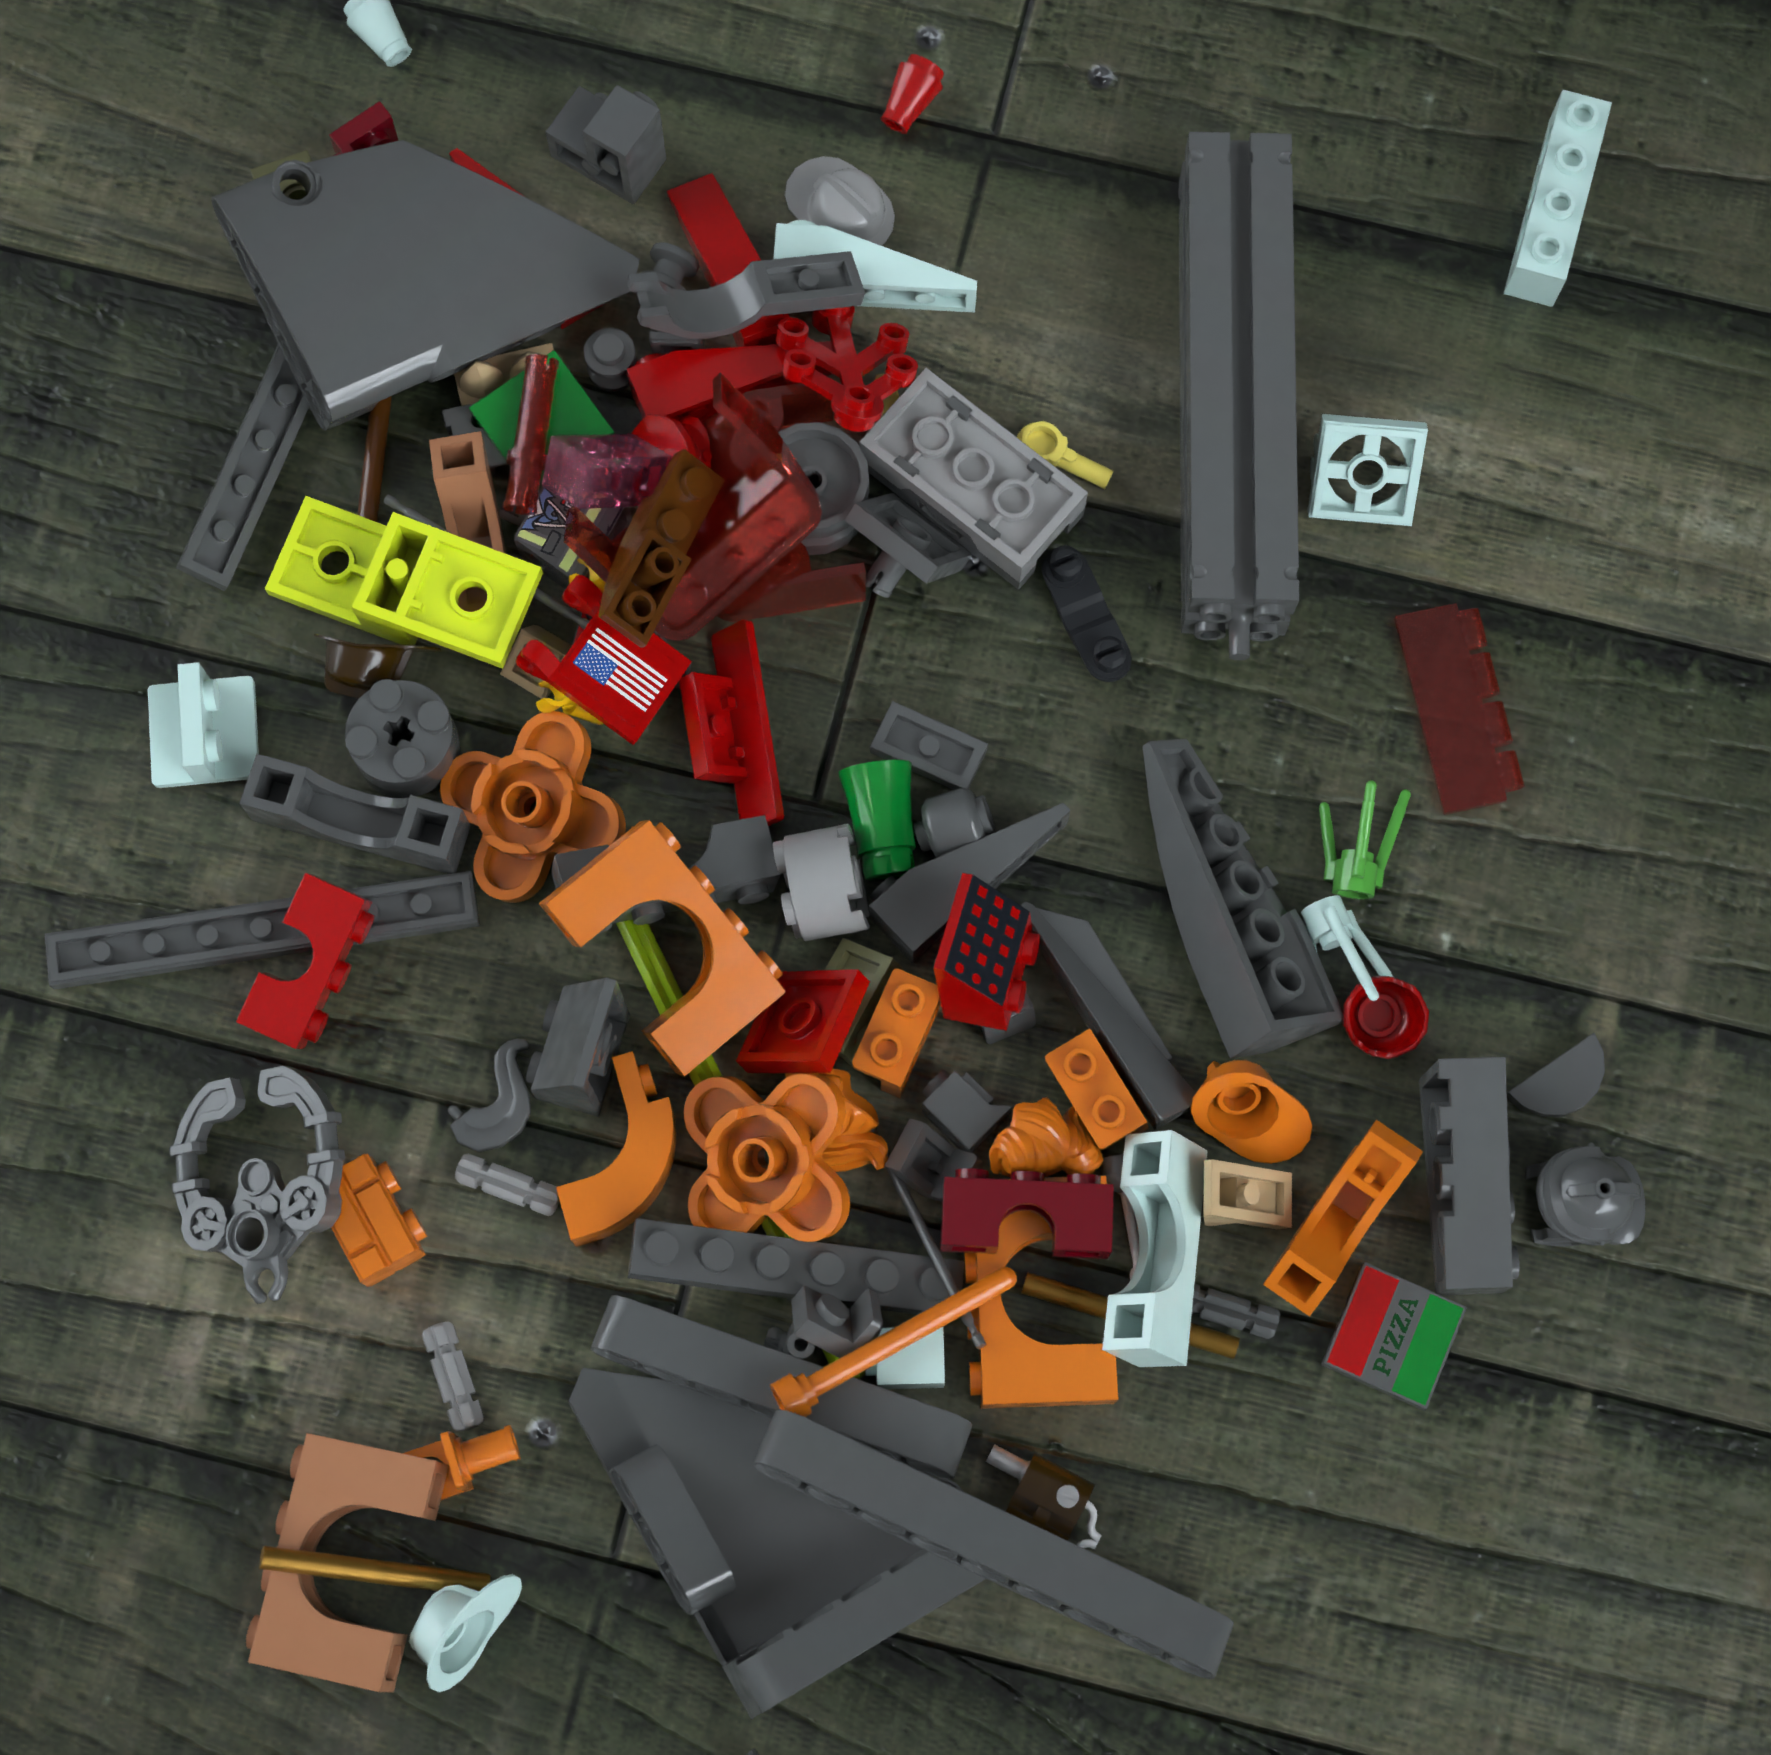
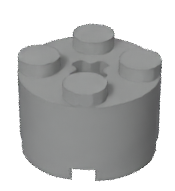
(823, 882)

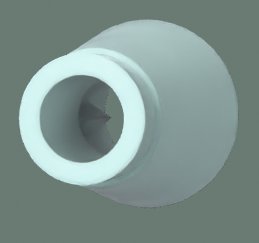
(379, 28)

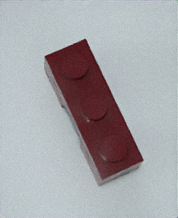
(1075, 1211)

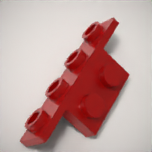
(731, 724)

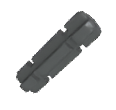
(1235, 1312)

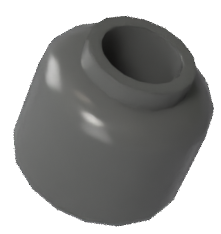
(953, 821)

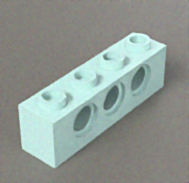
(1557, 198)

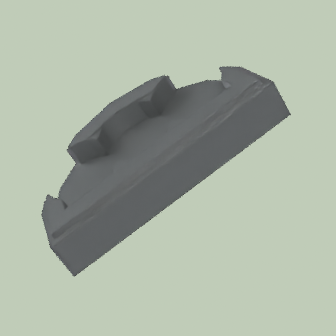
(1564, 1083)

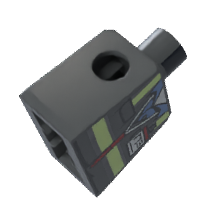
(542, 534)

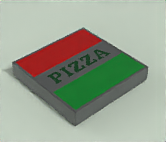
(1394, 1336)

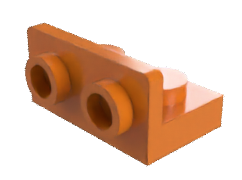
(898, 1031)
(1096, 1090)

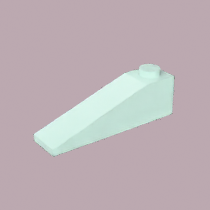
(886, 275)

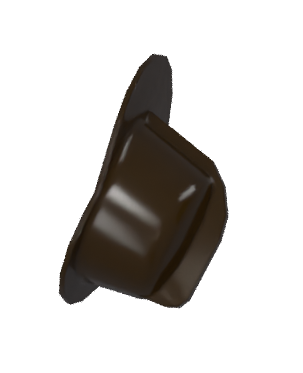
(355, 668)

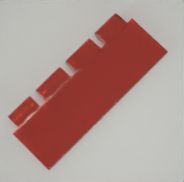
(1448, 698)

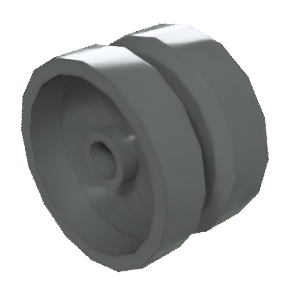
(837, 473)

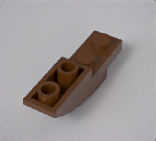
(656, 546)

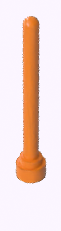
(802, 1392)

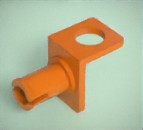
(470, 1456)

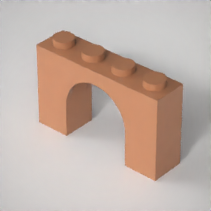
(294, 1624)

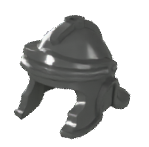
(1576, 1207)

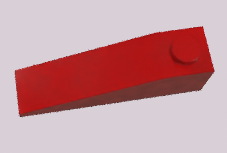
(720, 245)
(683, 379)

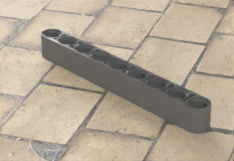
(993, 1544)

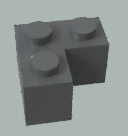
(610, 139)

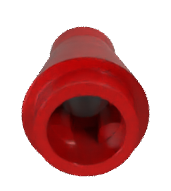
(912, 91)

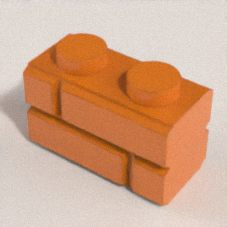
(371, 1223)

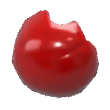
(1389, 1024)

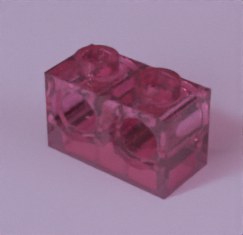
(603, 469)

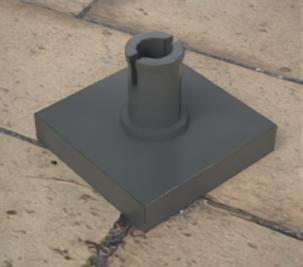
(906, 543)

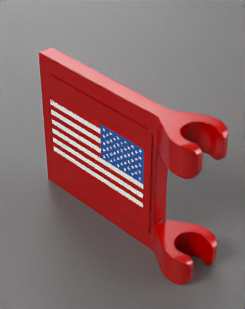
(606, 669)

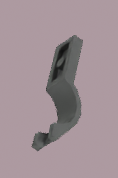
(758, 291)

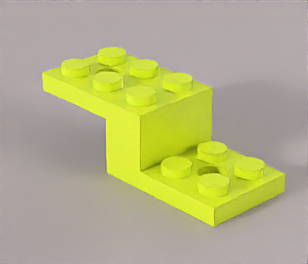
(404, 581)

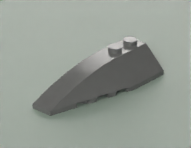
(1238, 936)

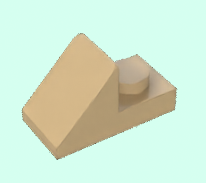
(1246, 1195)

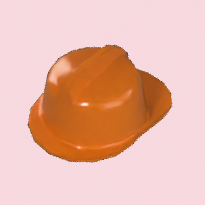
(1251, 1112)

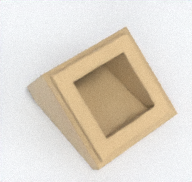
(519, 676)

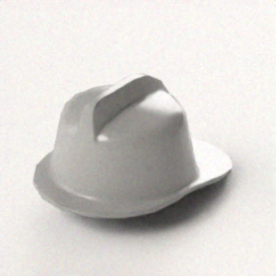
(840, 197)

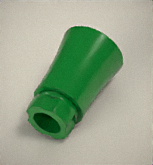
(881, 816)

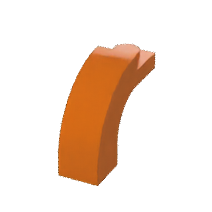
(629, 1185)
(1342, 1217)

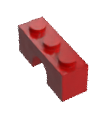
(332, 922)

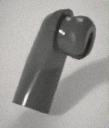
(788, 1342)

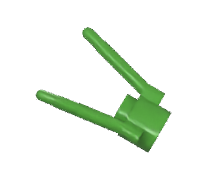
(1355, 873)

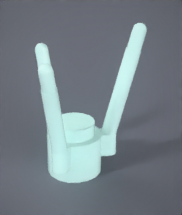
(1334, 927)

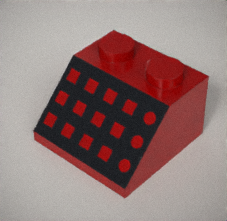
(984, 956)

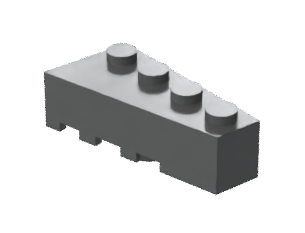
(1469, 1175)

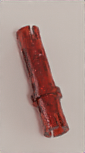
(528, 455)

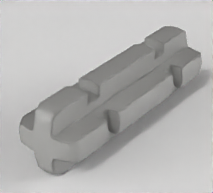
(507, 1184)
(453, 1376)

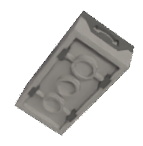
(972, 477)

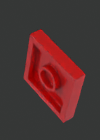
(805, 1024)

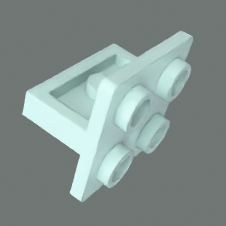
(202, 728)

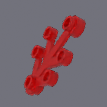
(853, 403)

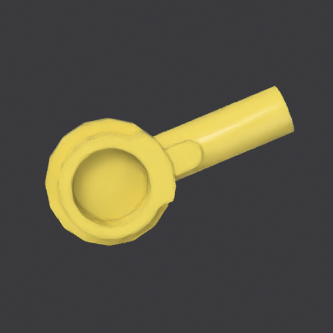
(1052, 446)

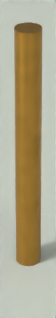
(1096, 1305)
(368, 1570)

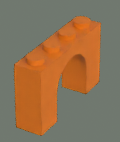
(733, 978)
(1020, 1370)

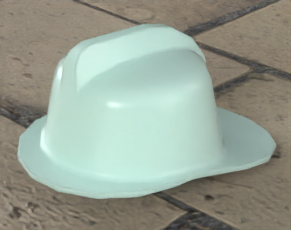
(458, 1626)

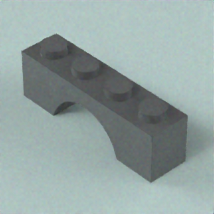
(314, 806)
(735, 861)

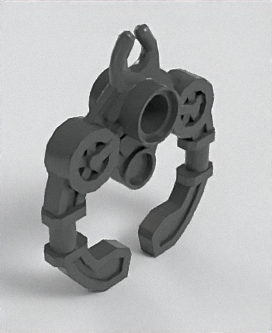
(261, 1198)

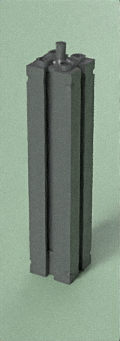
(1237, 389)

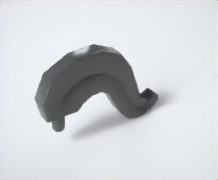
(504, 1119)

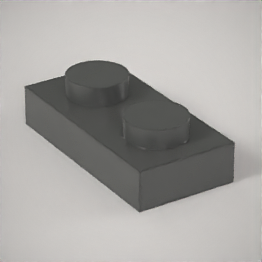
(931, 746)

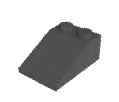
(579, 1049)

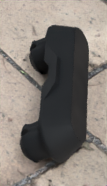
(1086, 614)

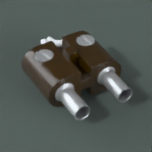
(1048, 1495)

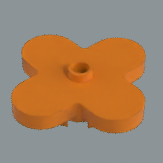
(498, 798)
(794, 1130)

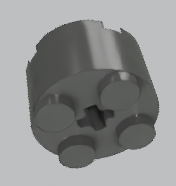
(393, 712)

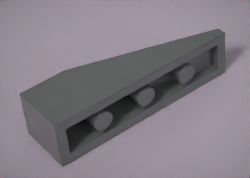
(919, 903)

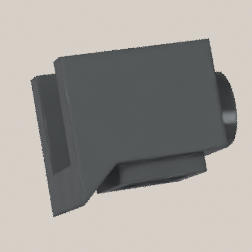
(962, 1109)

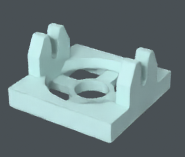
(1394, 510)

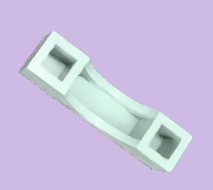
(1153, 1313)

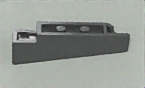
(1112, 1014)

